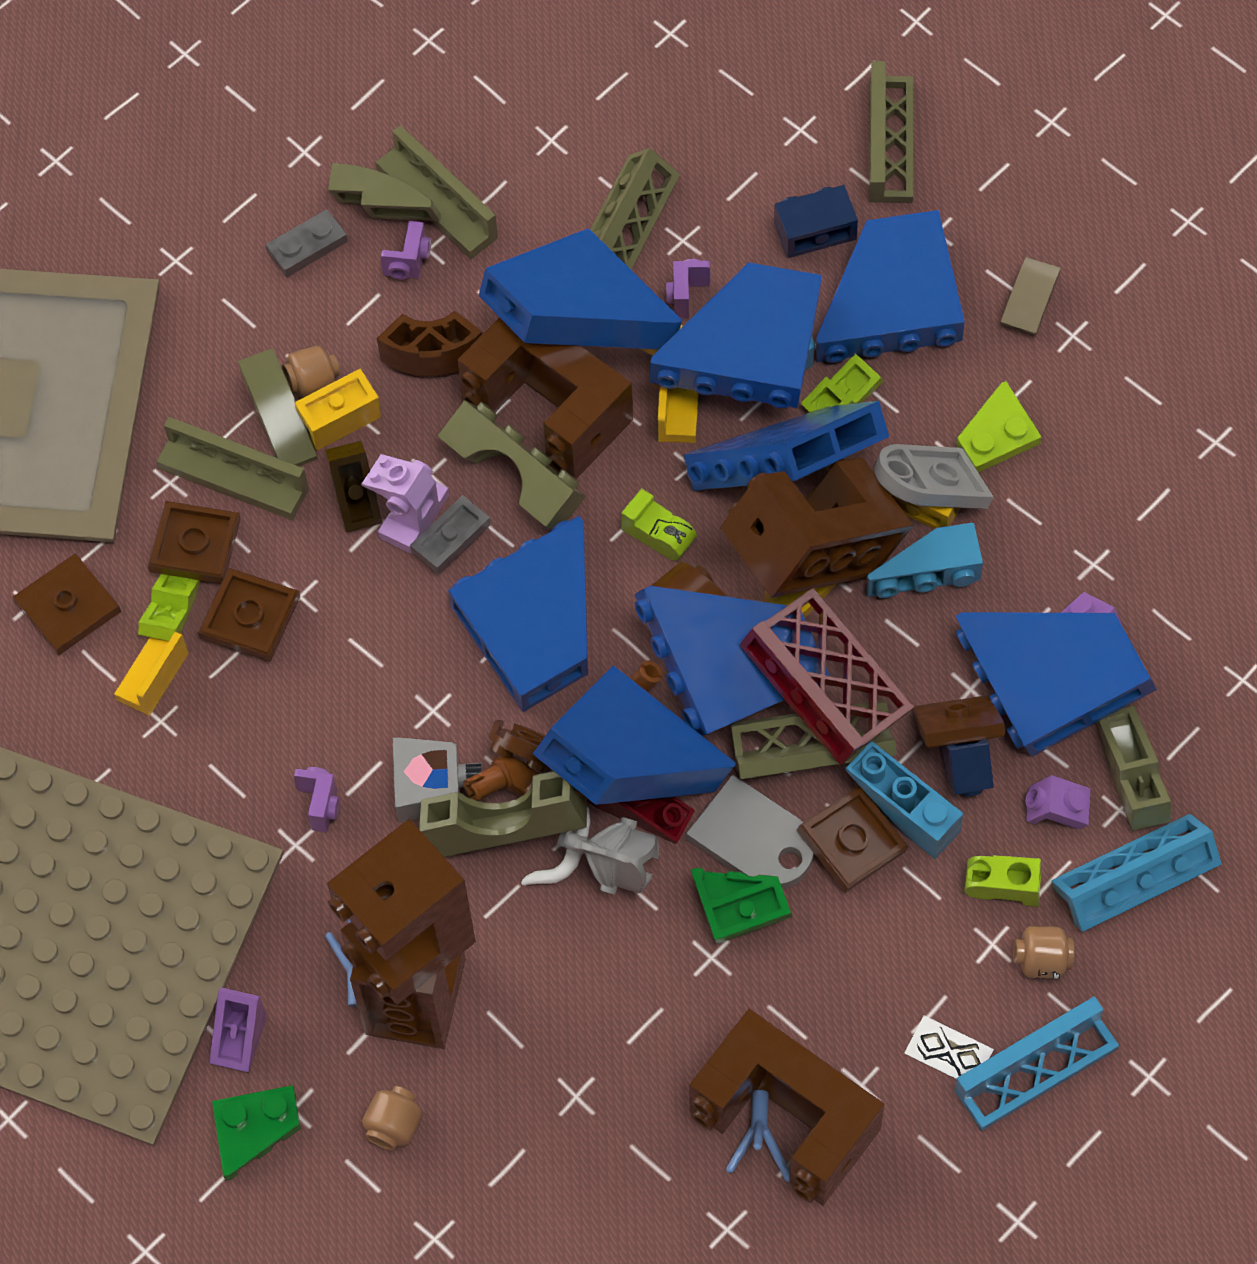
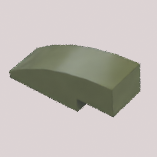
(380, 194)
(276, 408)
(1134, 769)

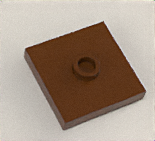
(194, 542)
(67, 604)
(249, 614)
(958, 721)
(852, 838)

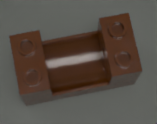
(589, 394)
(817, 542)
(403, 911)
(418, 1019)
(835, 1108)

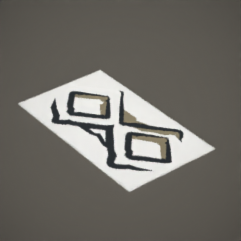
(946, 1048)

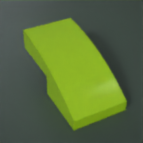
(848, 386)
(169, 607)

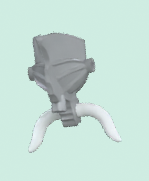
(612, 854)

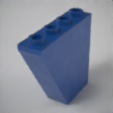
(894, 292)
(577, 296)
(746, 339)
(790, 446)
(531, 614)
(702, 652)
(1054, 670)
(630, 747)

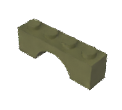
(545, 492)
(466, 825)

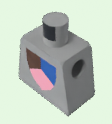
(426, 771)

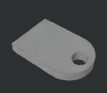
(931, 476)
(751, 834)

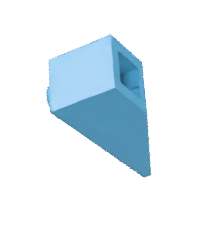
(937, 559)
(906, 800)

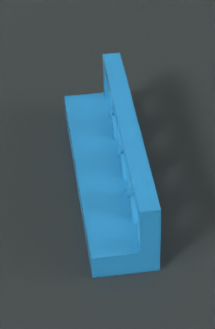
(1139, 874)
(1028, 1050)

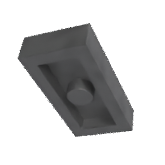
(306, 243)
(450, 534)

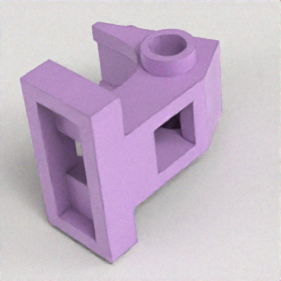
(411, 497)

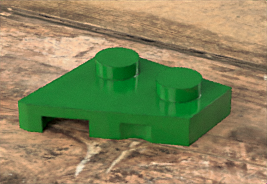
(740, 902)
(253, 1125)

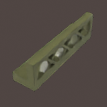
(880, 131)
(622, 203)
(463, 215)
(233, 469)
(794, 756)

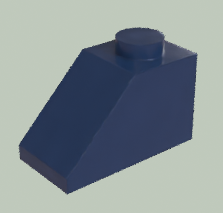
(968, 767)

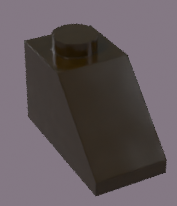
(348, 470)

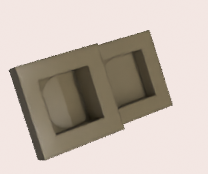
(1030, 296)

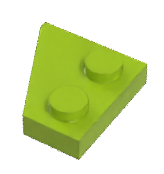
(998, 430)

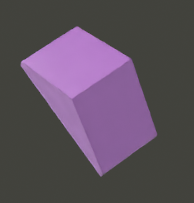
(237, 1029)

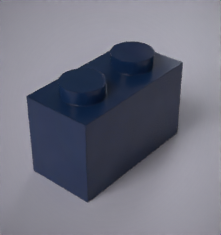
(815, 221)

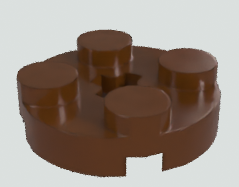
(517, 741)

